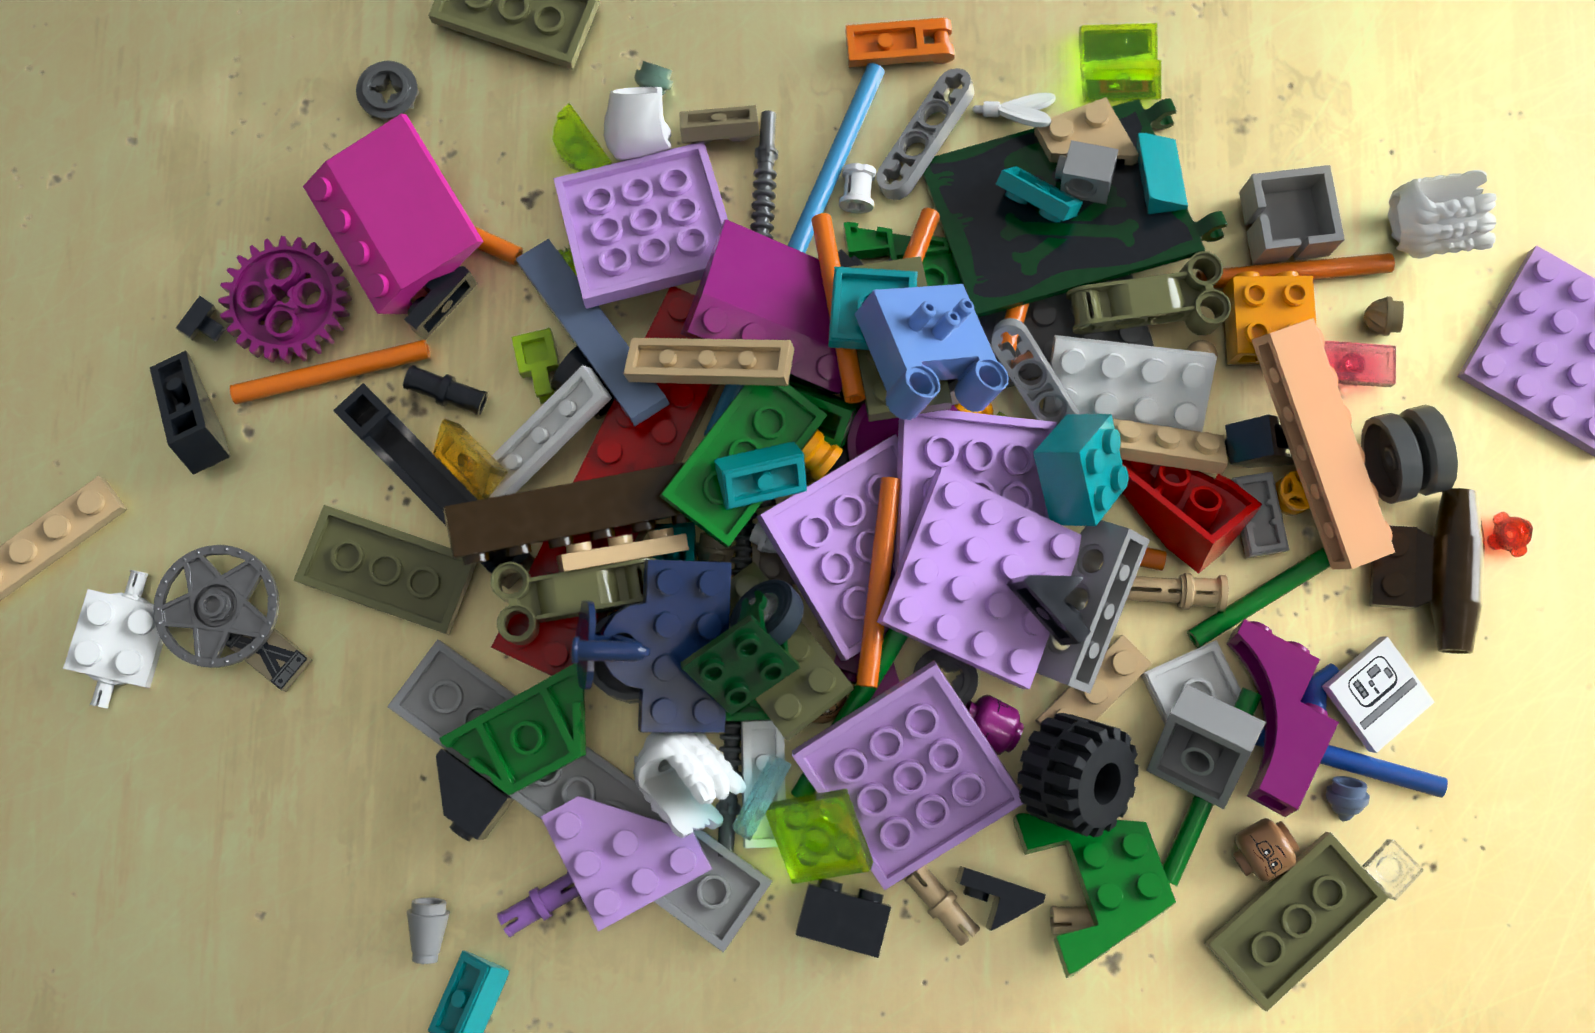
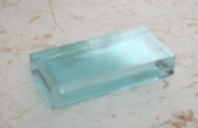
(761, 797)

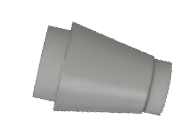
(426, 928)

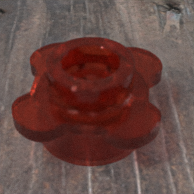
(1521, 530)

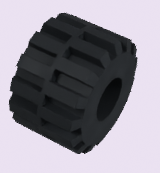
(1078, 774)

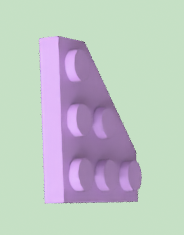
(621, 857)

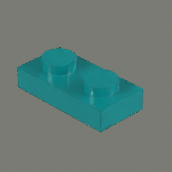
(1025, 188)

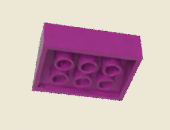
(766, 293)

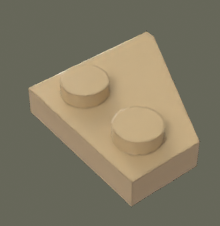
(1090, 124)

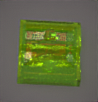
(1120, 62)

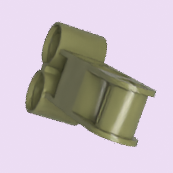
(1153, 300)
(562, 593)

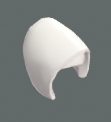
(636, 123)

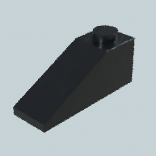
(188, 414)

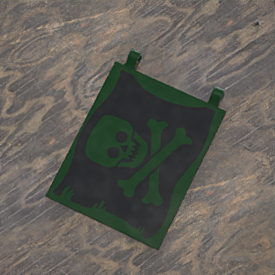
(1019, 257)

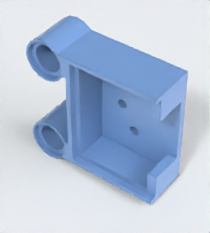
(928, 338)

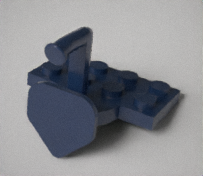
(679, 614)

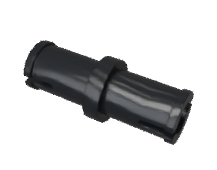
(445, 390)

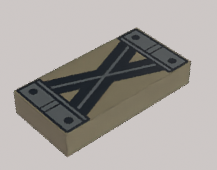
(276, 660)

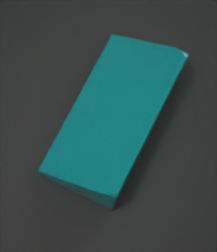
(1160, 173)
(761, 474)
(469, 996)

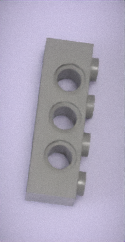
(1106, 594)

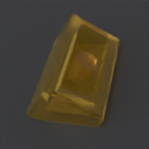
(468, 460)

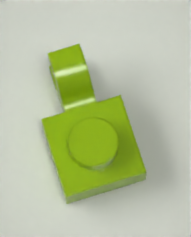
(537, 357)

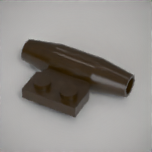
(1438, 570)

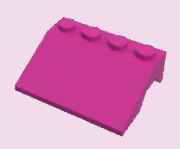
(392, 214)

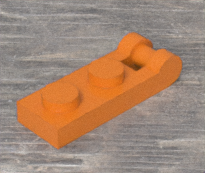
(899, 42)

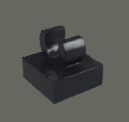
(199, 320)

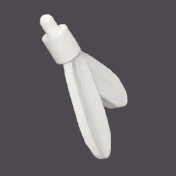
(1021, 110)

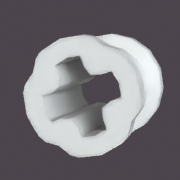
(857, 188)

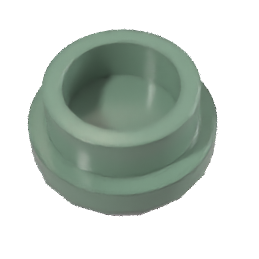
(654, 76)

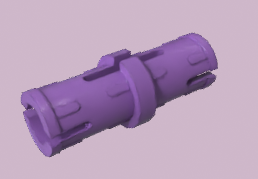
(538, 904)

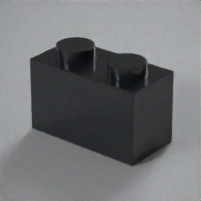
(843, 918)

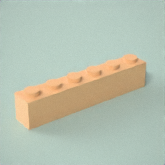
(1324, 445)

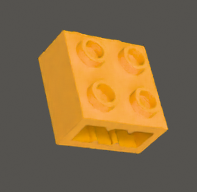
(1262, 307)

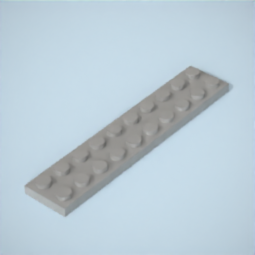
(452, 691)

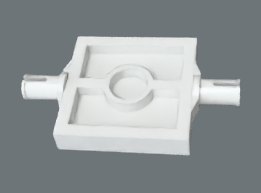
(116, 640)

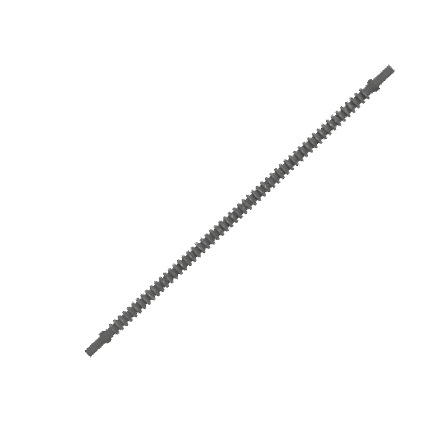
(766, 156)

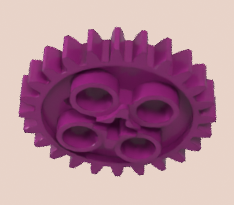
(261, 277)

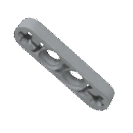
(920, 132)
(1035, 390)

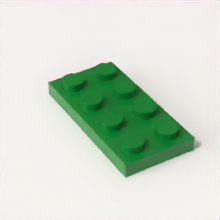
(752, 421)

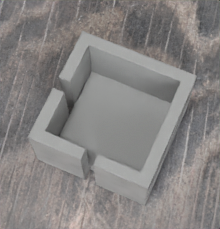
(1291, 214)

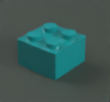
(1081, 469)

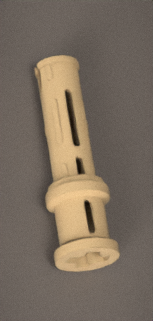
(1186, 591)

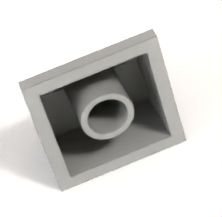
(1205, 746)

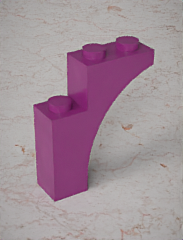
(1293, 730)

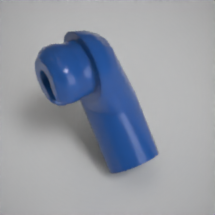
(1314, 692)

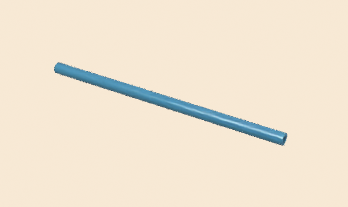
(823, 187)

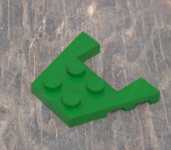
(867, 243)
(1117, 877)

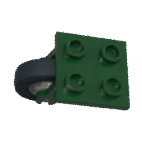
(753, 650)

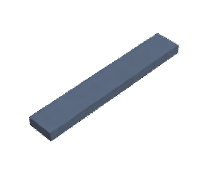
(589, 331)

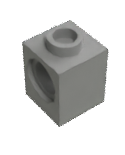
(1087, 171)

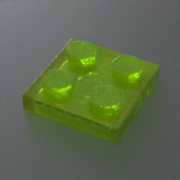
(819, 836)

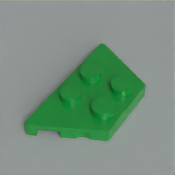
(527, 733)

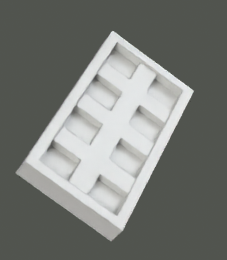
(1133, 381)

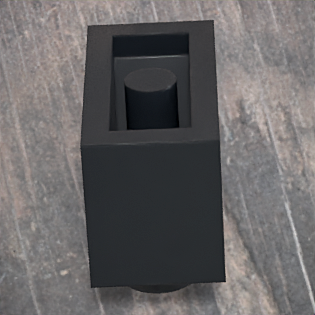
(1257, 443)
(469, 798)

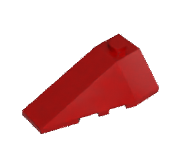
(1189, 509)

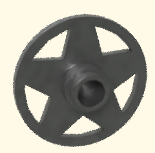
(216, 606)

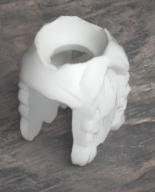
(1443, 214)
(683, 777)

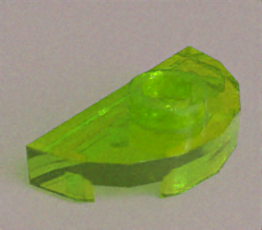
(576, 143)

